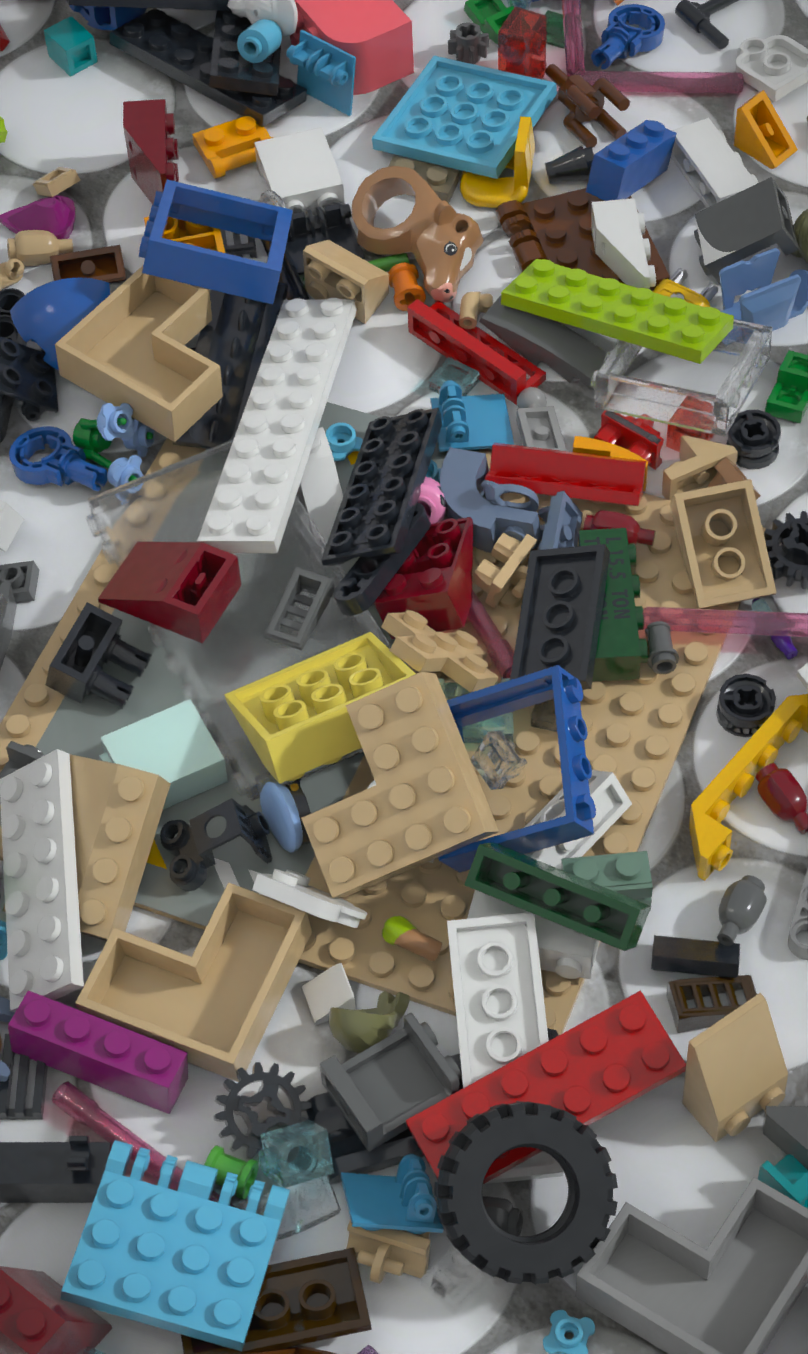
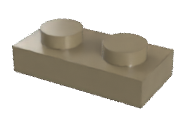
(440, 178)

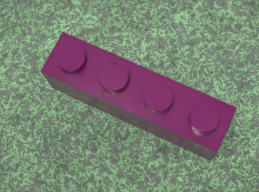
(99, 1051)

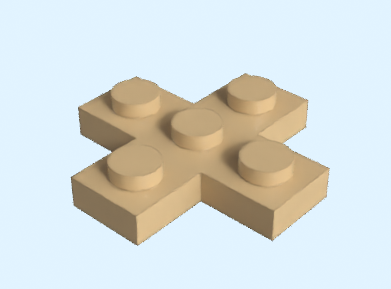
(433, 651)

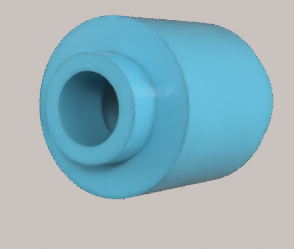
(259, 40)

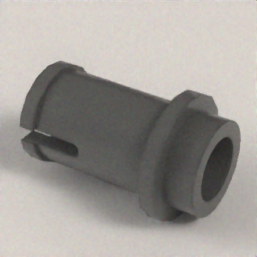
(662, 655)

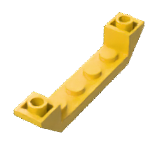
(708, 836)

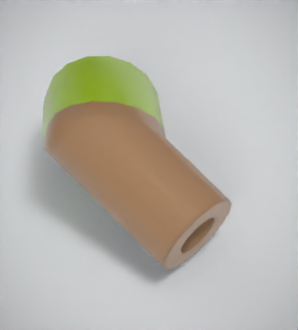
(404, 934)

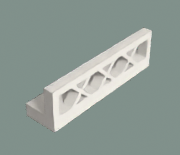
(610, 804)

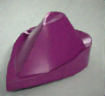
(47, 214)

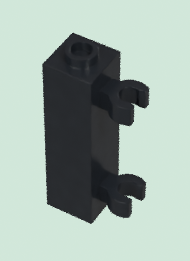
(52, 1170)

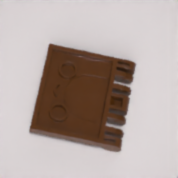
(561, 232)

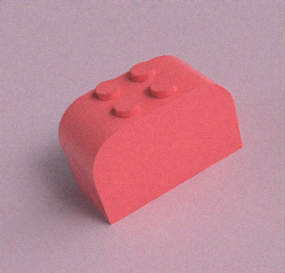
(369, 30)

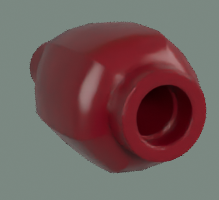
(608, 520)
(783, 795)

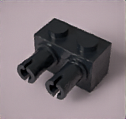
(89, 645)

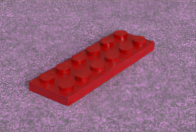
(580, 1071)

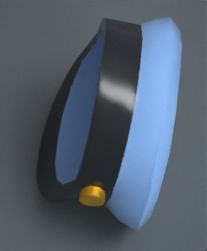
(283, 810)

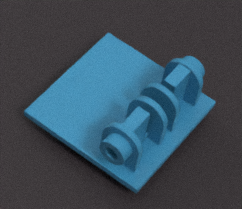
(324, 71)
(471, 420)
(393, 1201)

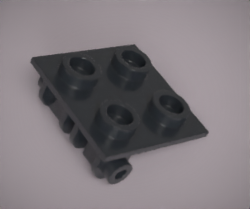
(311, 229)
(27, 378)

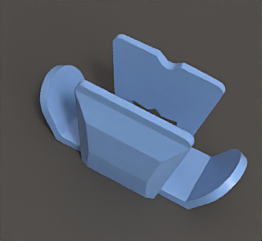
(770, 303)

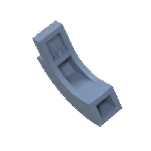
(462, 489)

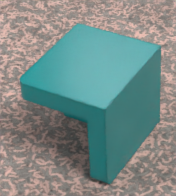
(70, 46)
(787, 1178)

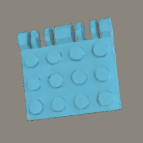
(175, 1253)

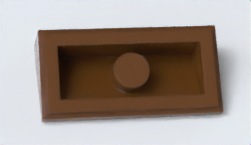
(96, 263)

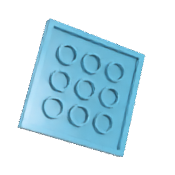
(463, 116)

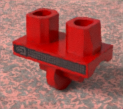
(632, 434)

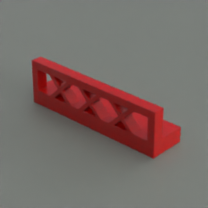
(497, 363)
(575, 473)

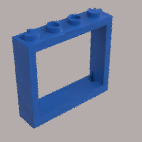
(209, 267)
(575, 767)

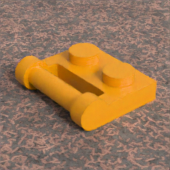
(229, 144)

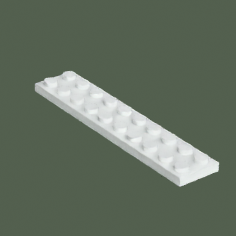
(278, 427)

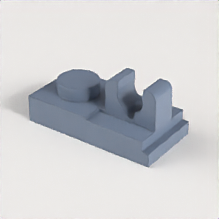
(561, 523)

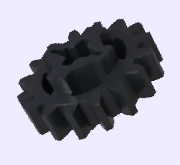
(792, 556)
(268, 1092)

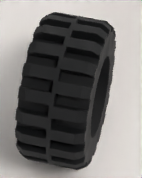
(587, 1205)

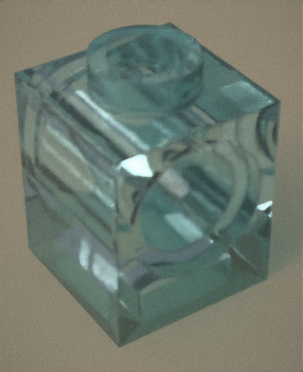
(312, 1160)

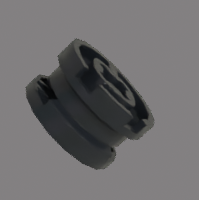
(765, 434)
(744, 703)

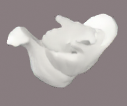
(280, 11)

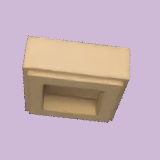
(56, 181)

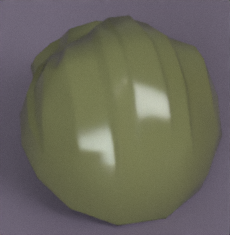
(366, 1027)

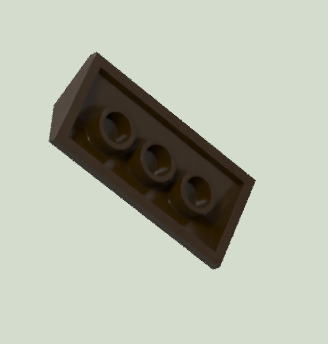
(301, 1305)

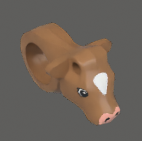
(433, 232)

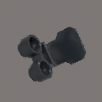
(195, 848)

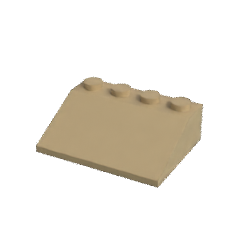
(113, 831)

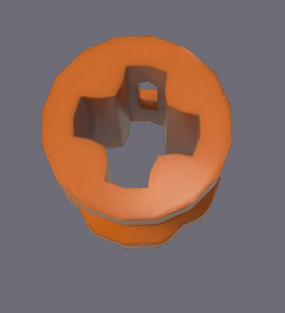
(404, 281)

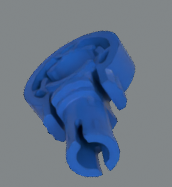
(621, 38)
(64, 463)

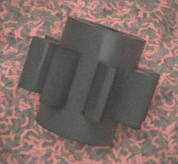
(468, 43)

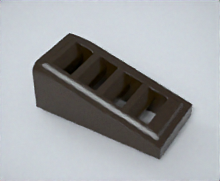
(696, 988)

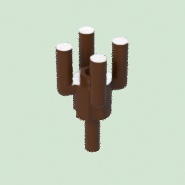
(587, 104)

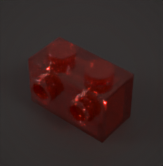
(523, 44)

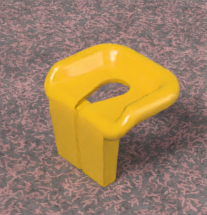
(492, 192)

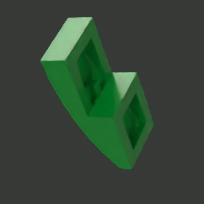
(488, 14)
(790, 392)

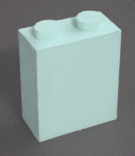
(172, 746)

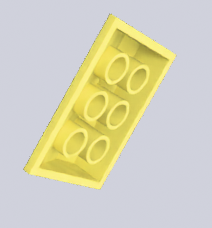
(300, 712)

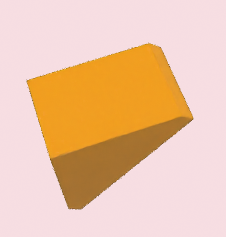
(762, 132)

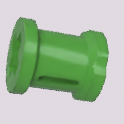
(226, 1163)

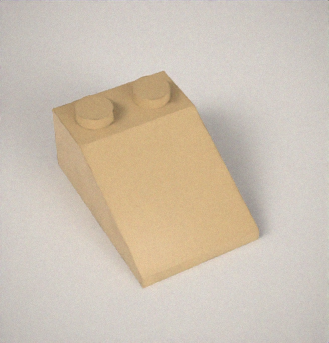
(723, 544)
(735, 1070)

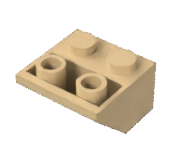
(343, 275)

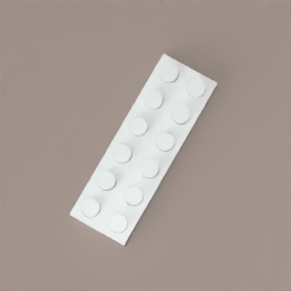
(41, 880)
(499, 1006)

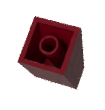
(39, 1321)

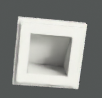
(328, 991)

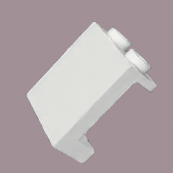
(300, 170)

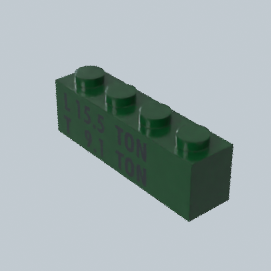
(618, 641)
(557, 896)

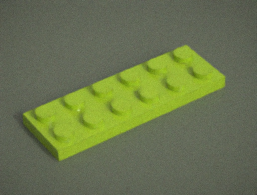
(618, 310)

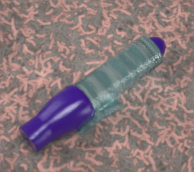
(783, 643)

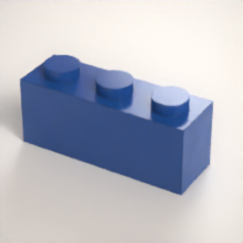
(631, 161)

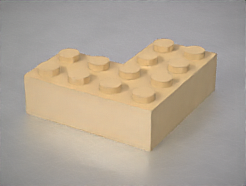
(138, 356)
(422, 796)
(210, 1001)

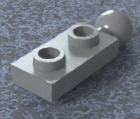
(538, 422)

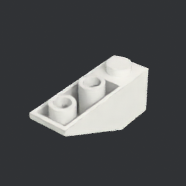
(619, 241)

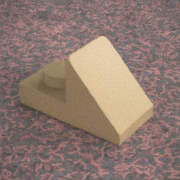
(695, 466)

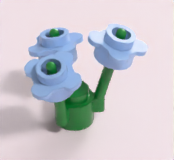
(112, 423)

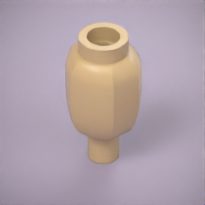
(36, 247)

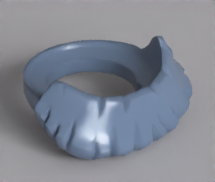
(494, 491)

